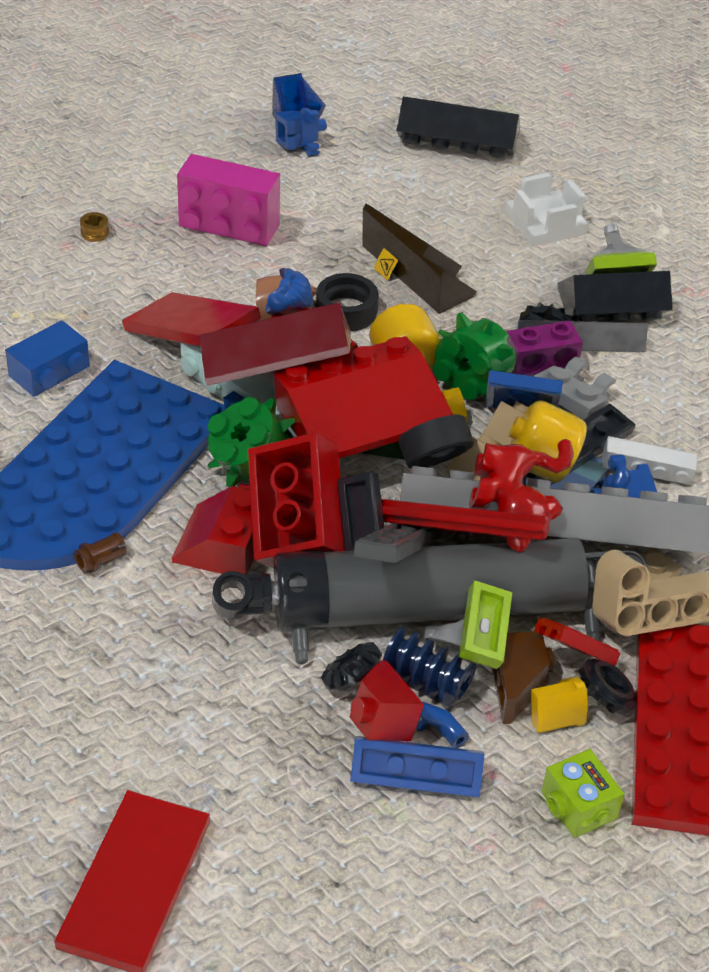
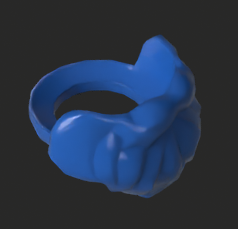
(292, 292)

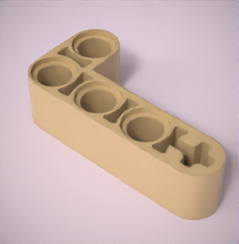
(636, 605)

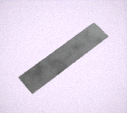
(605, 335)

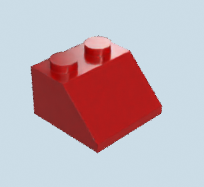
(219, 534)

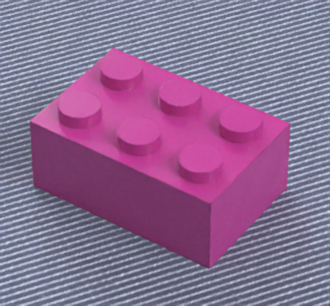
(228, 199)

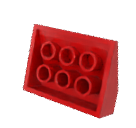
(361, 396)

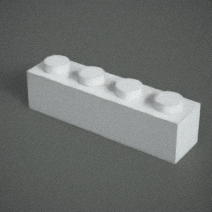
(663, 462)

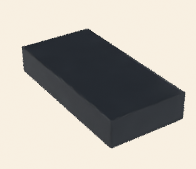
(360, 507)

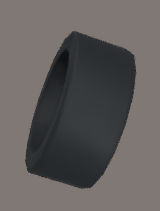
(354, 287)
(436, 441)

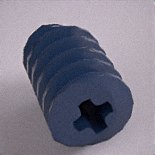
(427, 669)

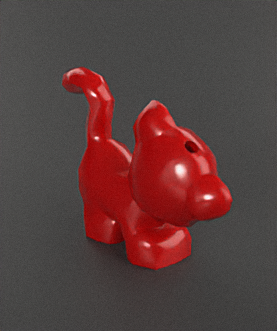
(501, 478)

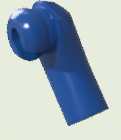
(445, 724)

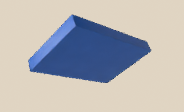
(521, 388)

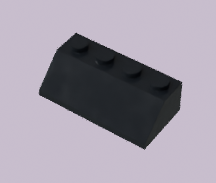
(458, 126)

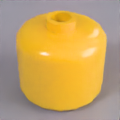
(410, 322)
(541, 431)

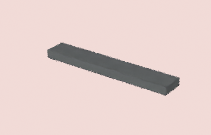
(395, 542)

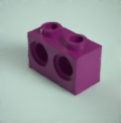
(544, 347)

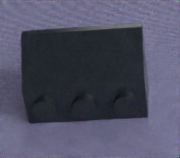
(617, 295)

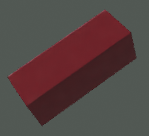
(275, 343)

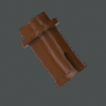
(92, 555)

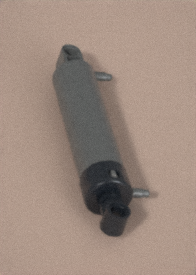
(429, 585)

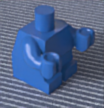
(299, 130)
(633, 480)

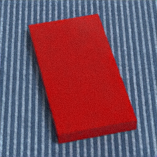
(187, 316)
(133, 883)

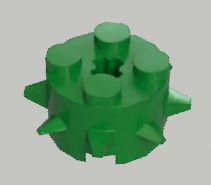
(470, 353)
(241, 428)

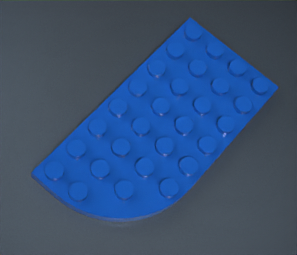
(99, 466)

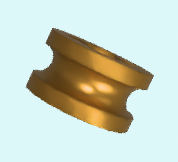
(94, 226)

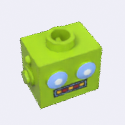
(582, 793)

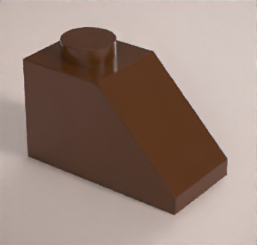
(523, 669)

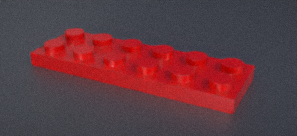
(672, 730)

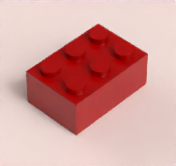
(295, 497)

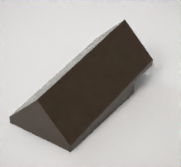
(418, 265)

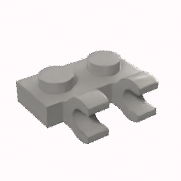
(575, 395)

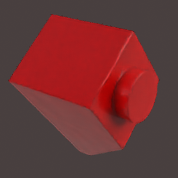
(385, 706)

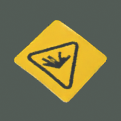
(385, 264)

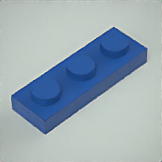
(417, 766)

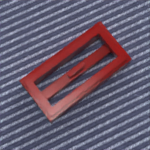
(577, 640)

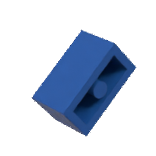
(47, 358)

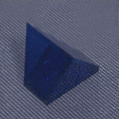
(294, 93)

